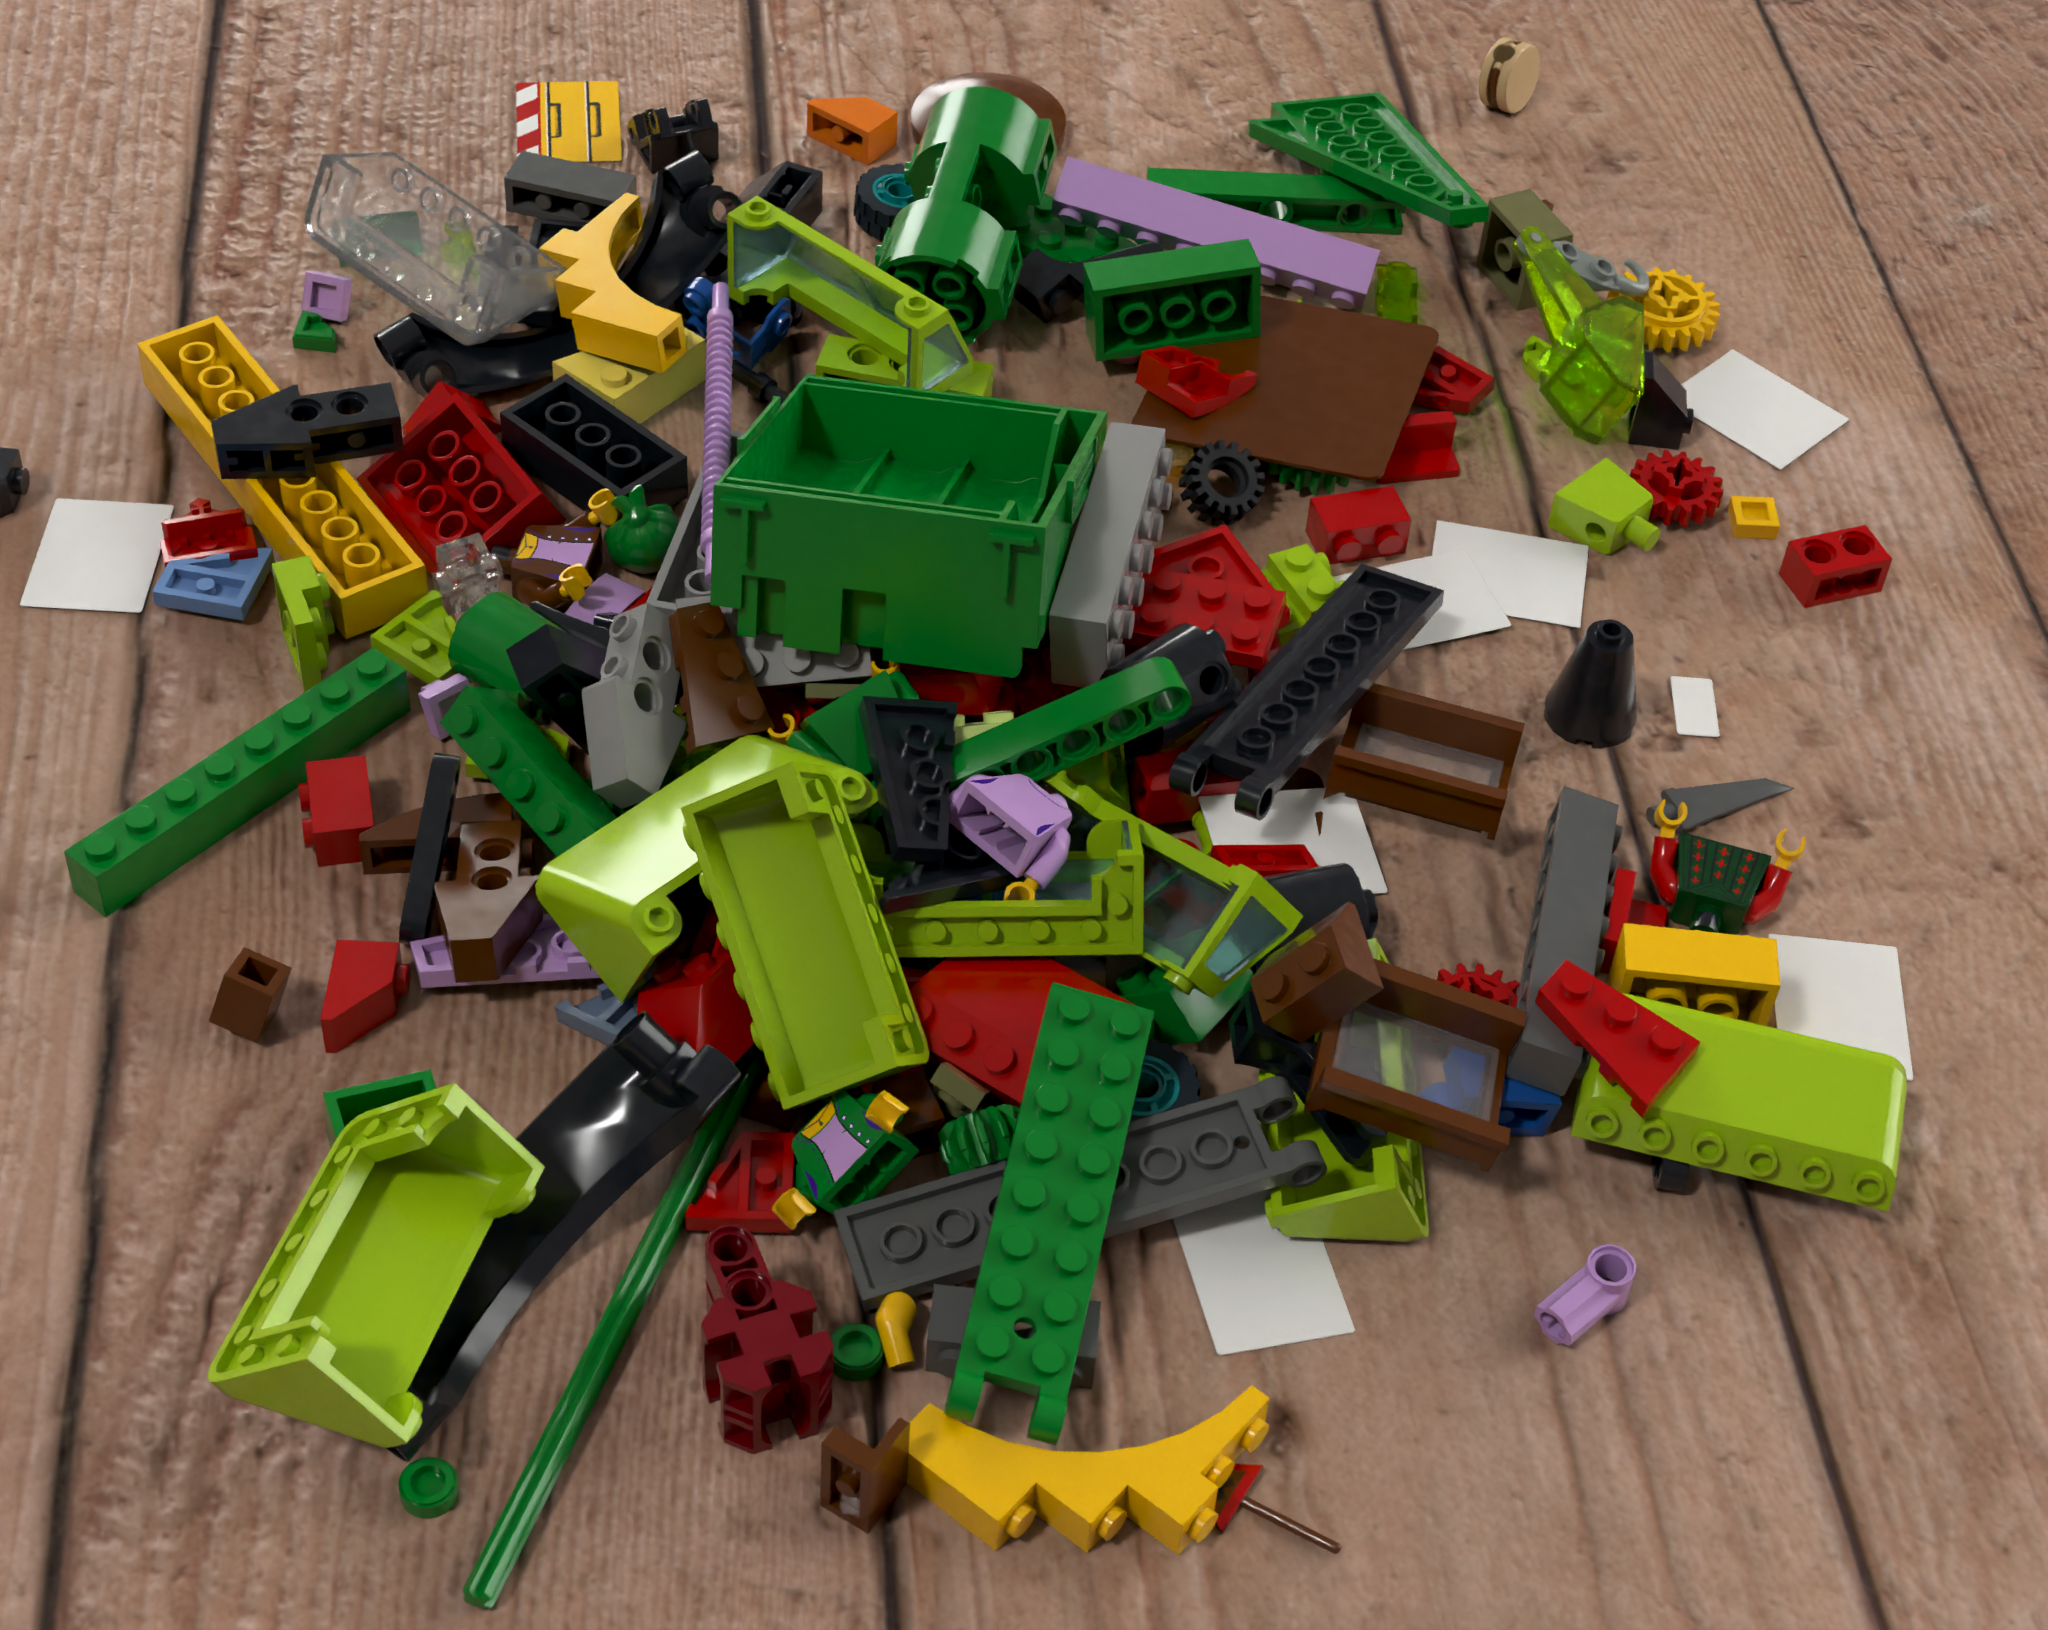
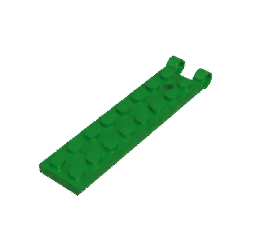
(1053, 1206)

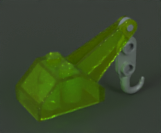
(1596, 345)

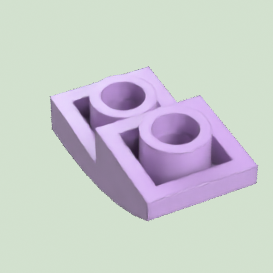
(604, 596)

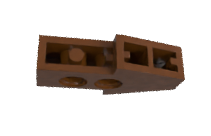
(491, 903)

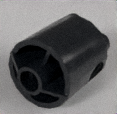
(1202, 668)
(1318, 894)

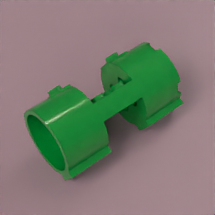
(970, 183)

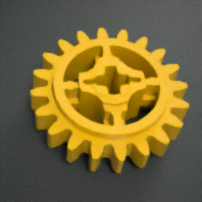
(1675, 310)

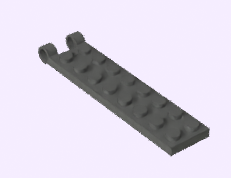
(1166, 1170)

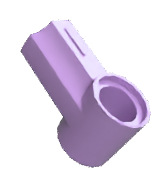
(1587, 1296)

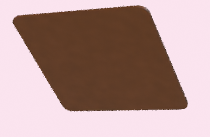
(1324, 393)

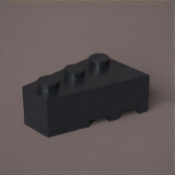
(552, 673)

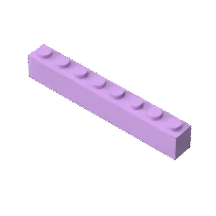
(1177, 219)

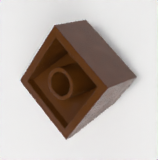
(1317, 976)

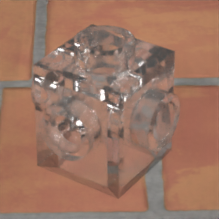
(466, 572)

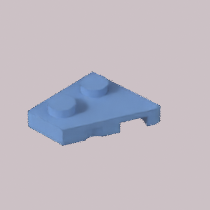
(214, 584)

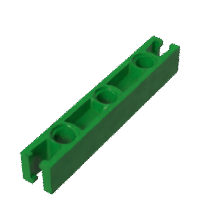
(1305, 200)

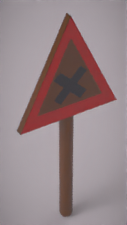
(1234, 1494)

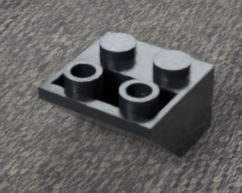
(791, 189)

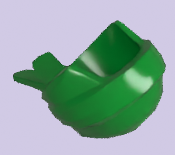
(642, 534)

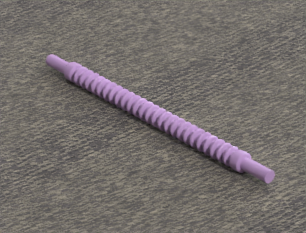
(716, 410)

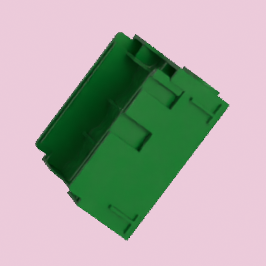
(902, 521)

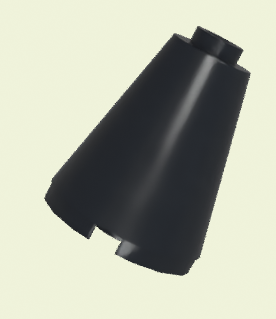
(1596, 688)

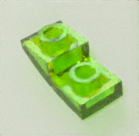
(1396, 292)

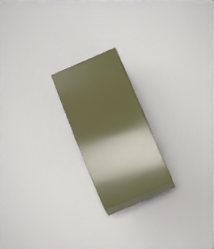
(958, 1092)

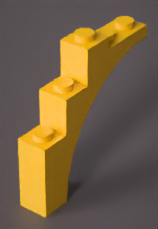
(604, 310)
(1085, 1496)

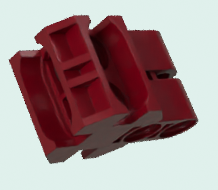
(760, 1346)

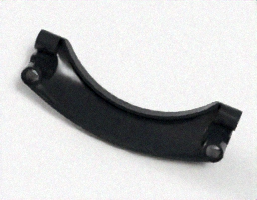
(669, 253)
(594, 1144)

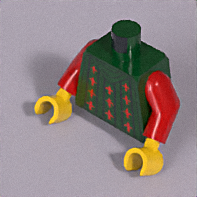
(1716, 883)

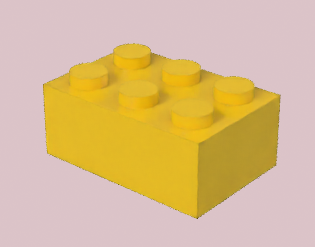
(1698, 970)

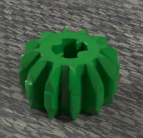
(978, 1138)

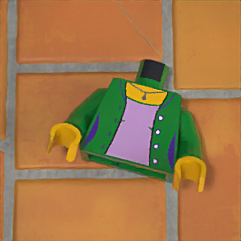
(845, 1154)

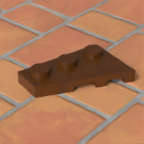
(715, 681)

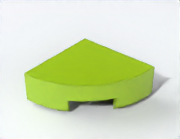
(1533, 349)

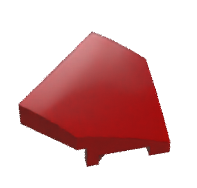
(208, 533)

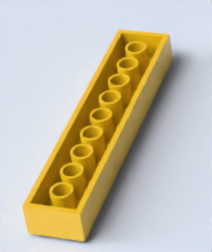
(367, 564)

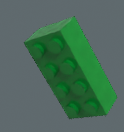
(1172, 299)

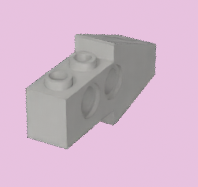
(632, 707)

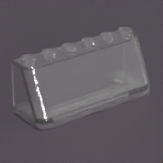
(427, 245)

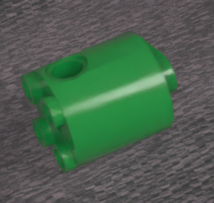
(481, 645)

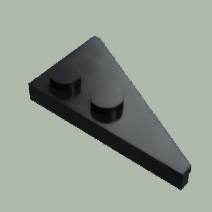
(962, 874)

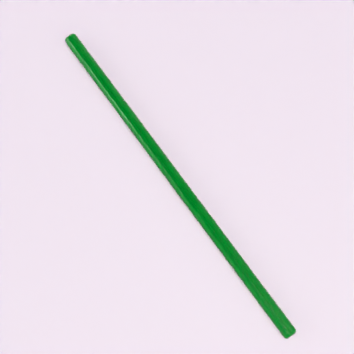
(607, 1342)

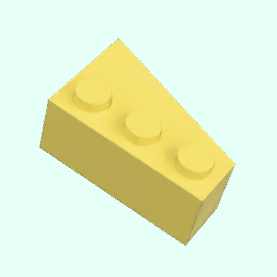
(636, 389)

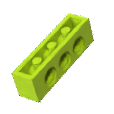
(857, 361)

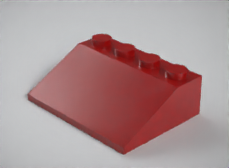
(456, 484)
(989, 1014)

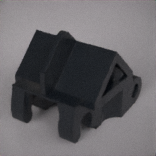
(667, 138)

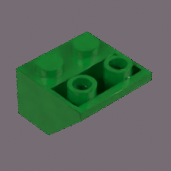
(1178, 1016)

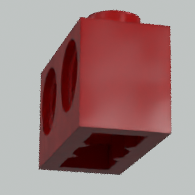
(1835, 566)

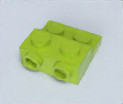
(1305, 580)
(303, 616)

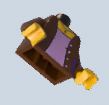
(559, 560)

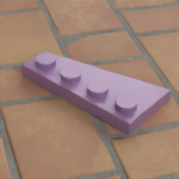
(544, 957)

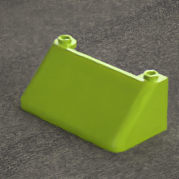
(616, 881)
(374, 1266)

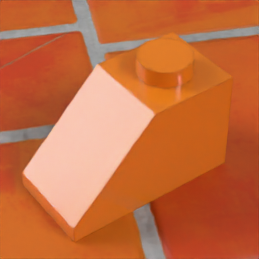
(853, 126)

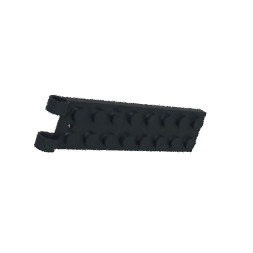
(1308, 687)

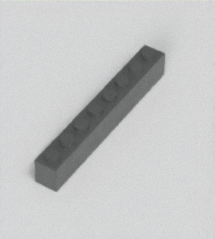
(1563, 926)

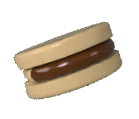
(1509, 75)

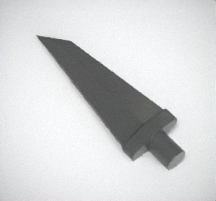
(1714, 800)

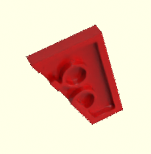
(1623, 1036)

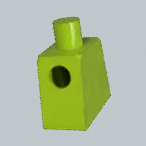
(1604, 510)

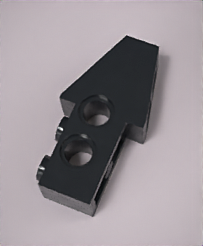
(293, 432)

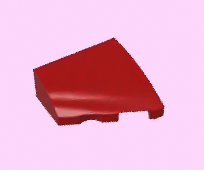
(1190, 380)

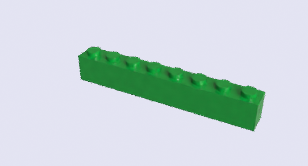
(236, 782)

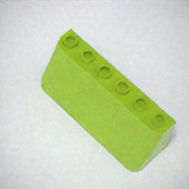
(804, 933)
(1763, 1109)
(1350, 1200)

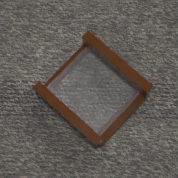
(1426, 758)
(1420, 1064)

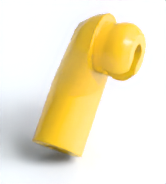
(893, 1325)

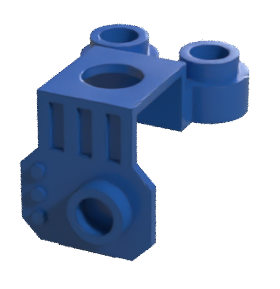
(775, 327)

